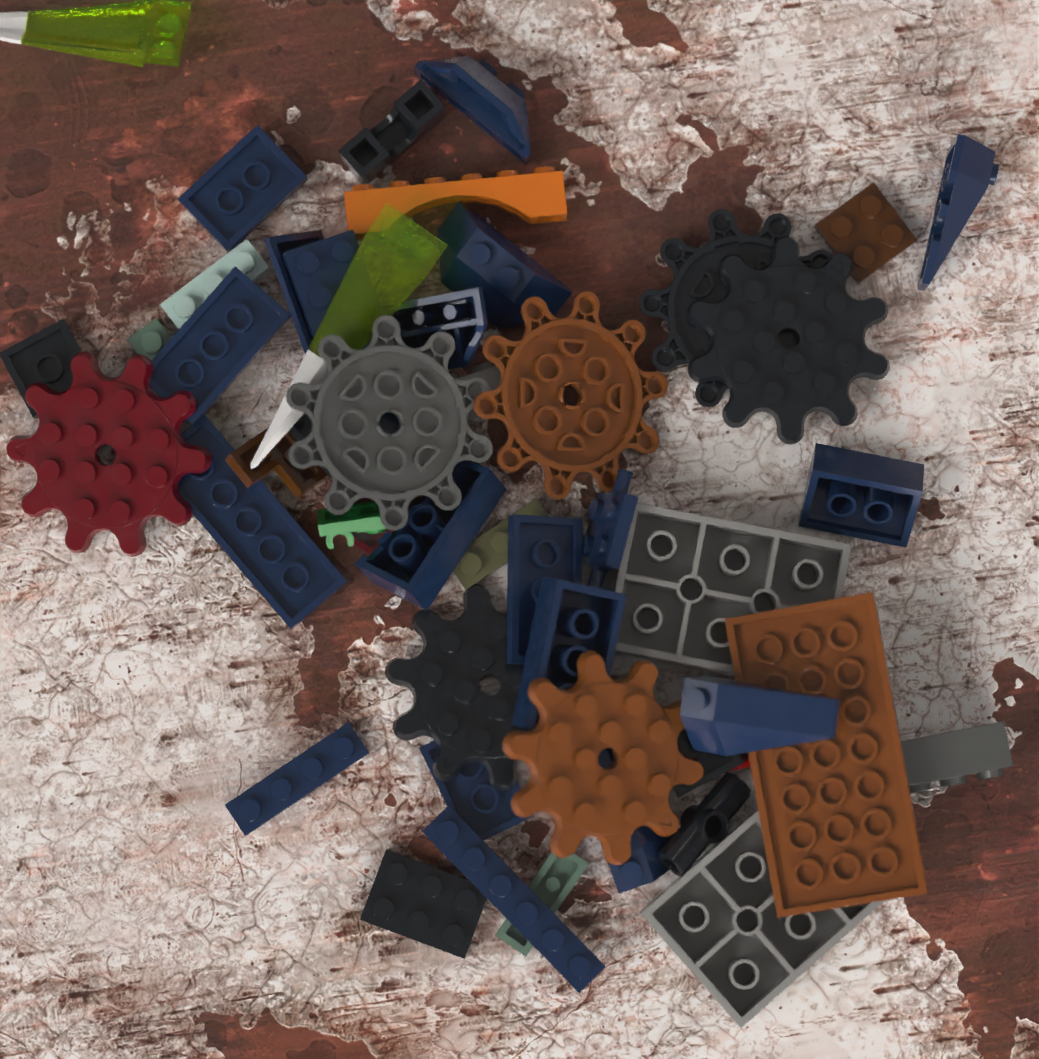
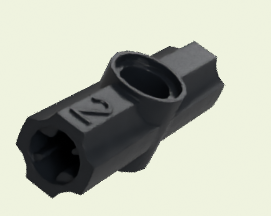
(704, 824)

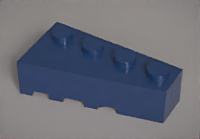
(433, 541)

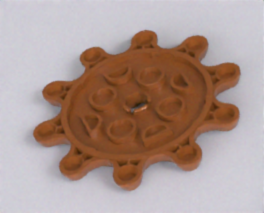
(608, 391)
(565, 753)

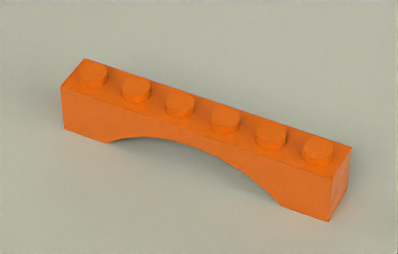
(531, 196)

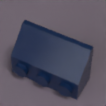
(861, 495)

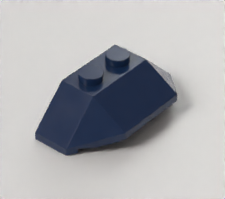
(482, 99)
(487, 259)
(456, 313)

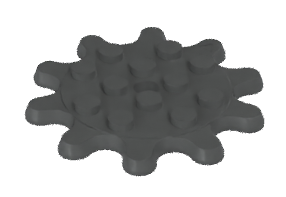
(430, 415)

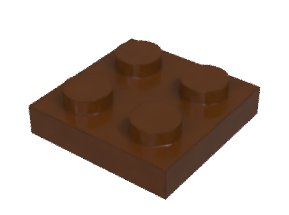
(866, 231)

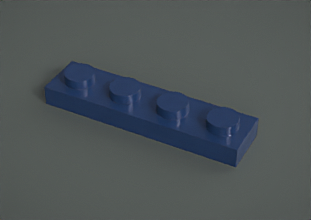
(297, 779)

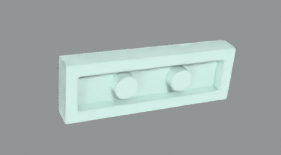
(192, 295)

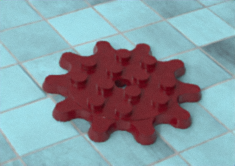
(146, 444)

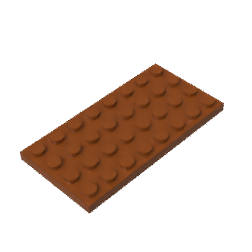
(841, 806)

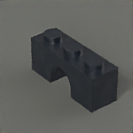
(406, 124)

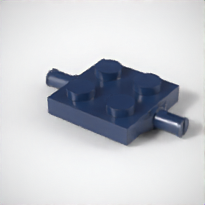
(608, 529)

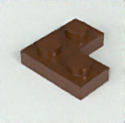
(277, 460)

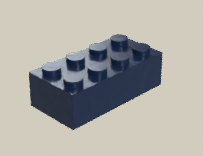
(564, 625)

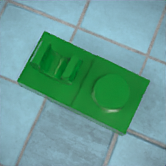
(359, 518)

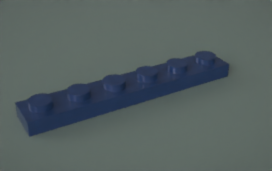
(513, 899)

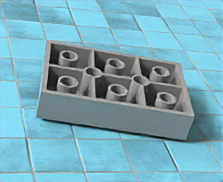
(698, 570)
(728, 928)

